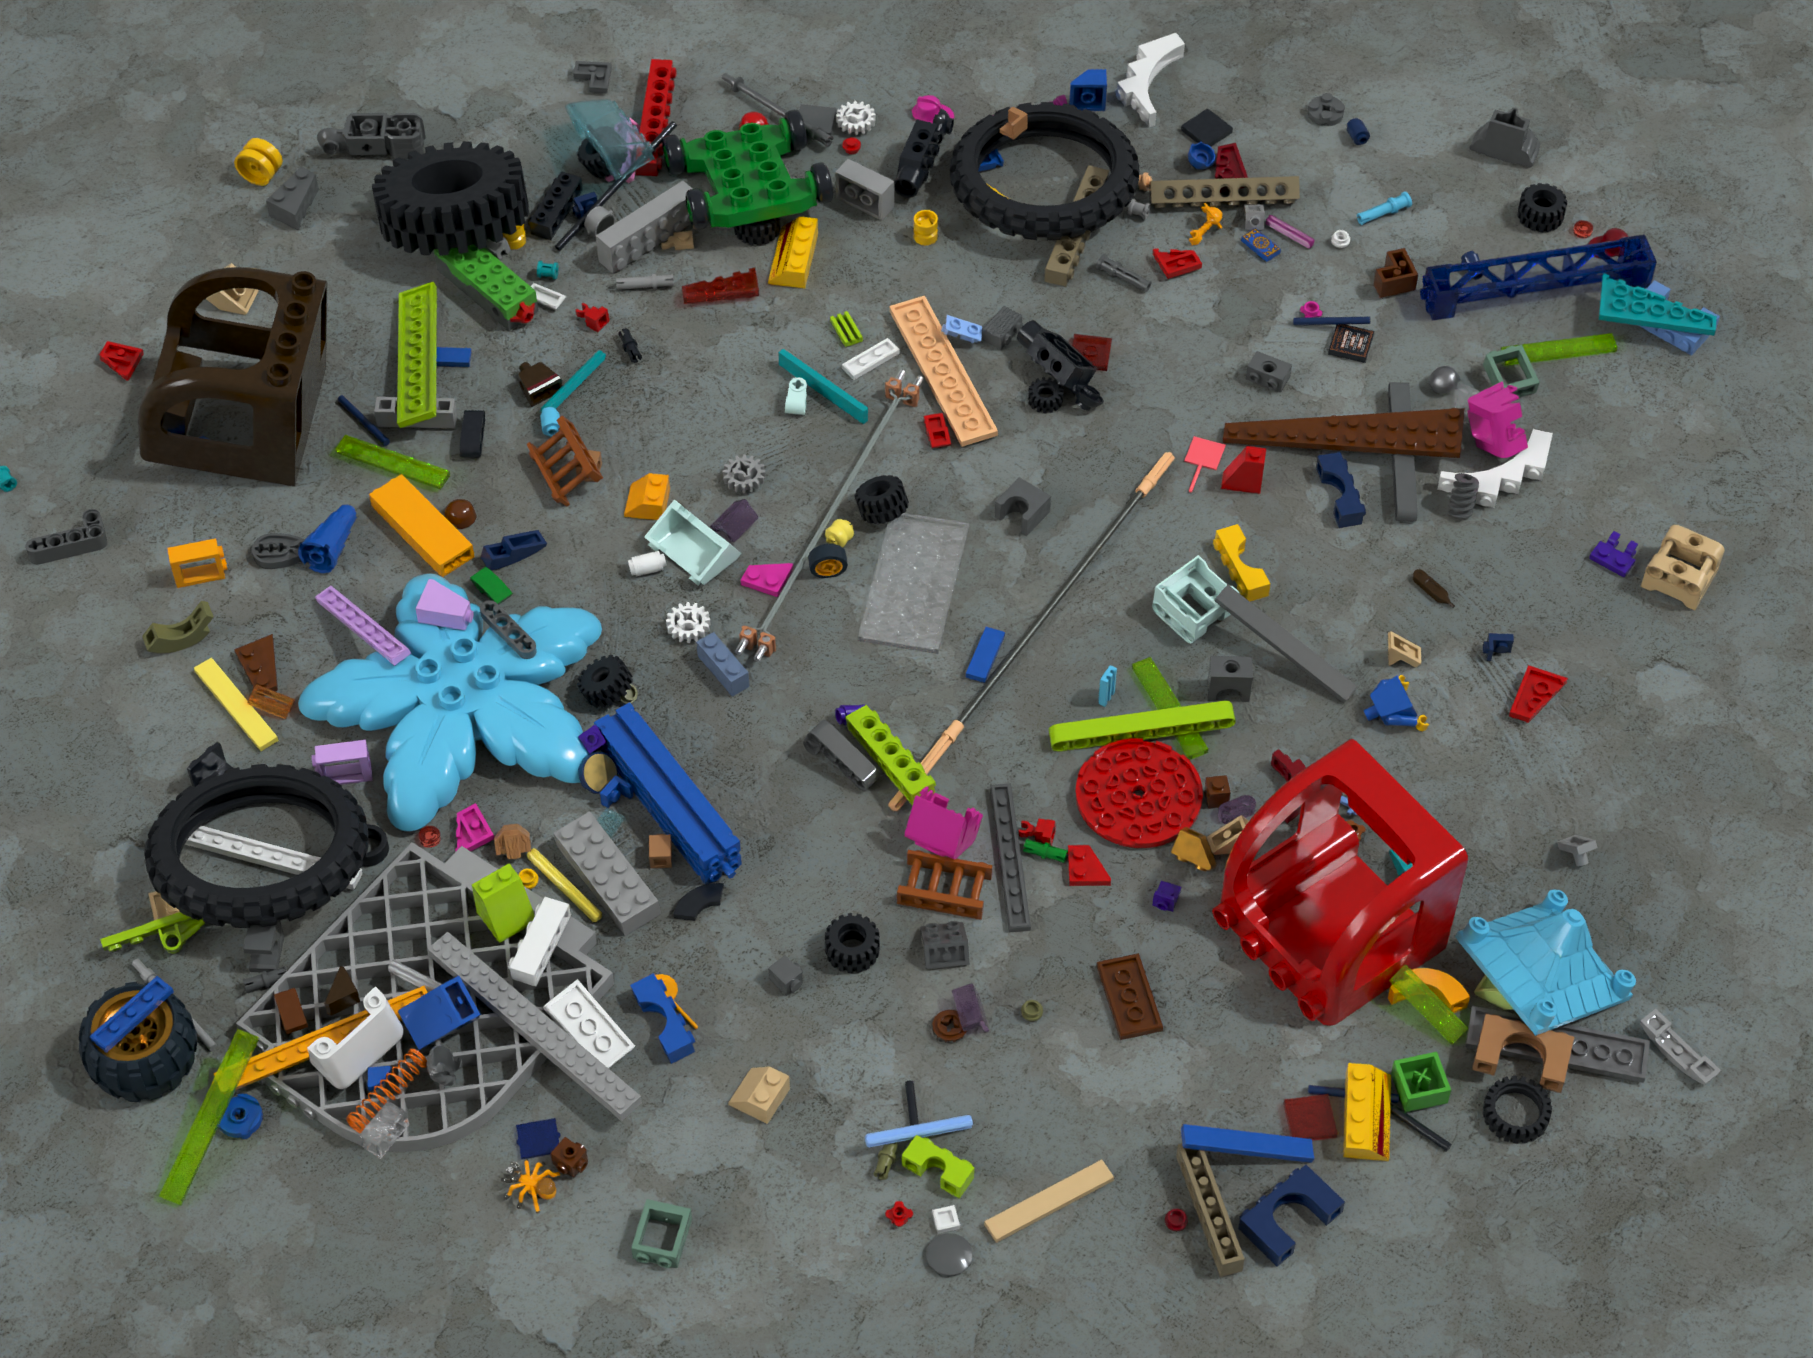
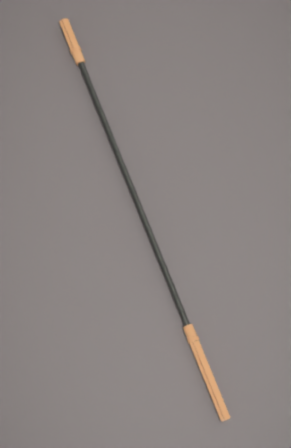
(949, 736)

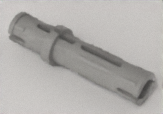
(645, 282)

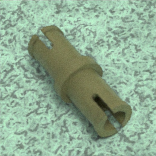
(886, 1158)

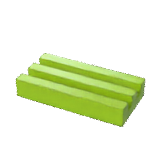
(841, 318)

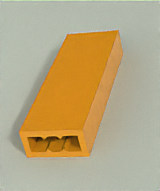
(421, 525)

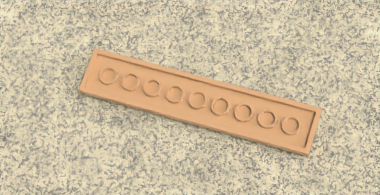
(943, 371)

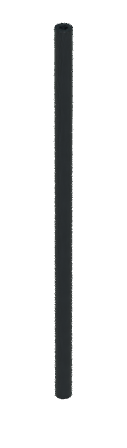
(612, 189)

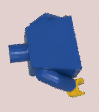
(1394, 705)

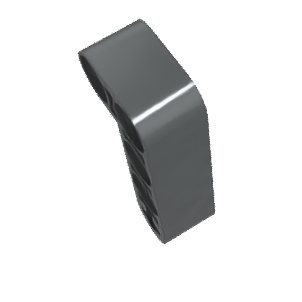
(69, 542)
(842, 754)

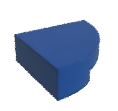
(376, 1074)

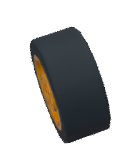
(827, 561)

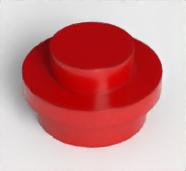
(851, 145)

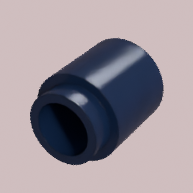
(1358, 131)

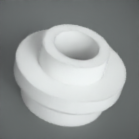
(1340, 239)

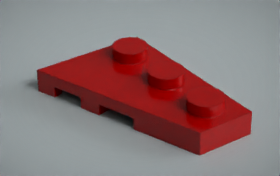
(1535, 692)

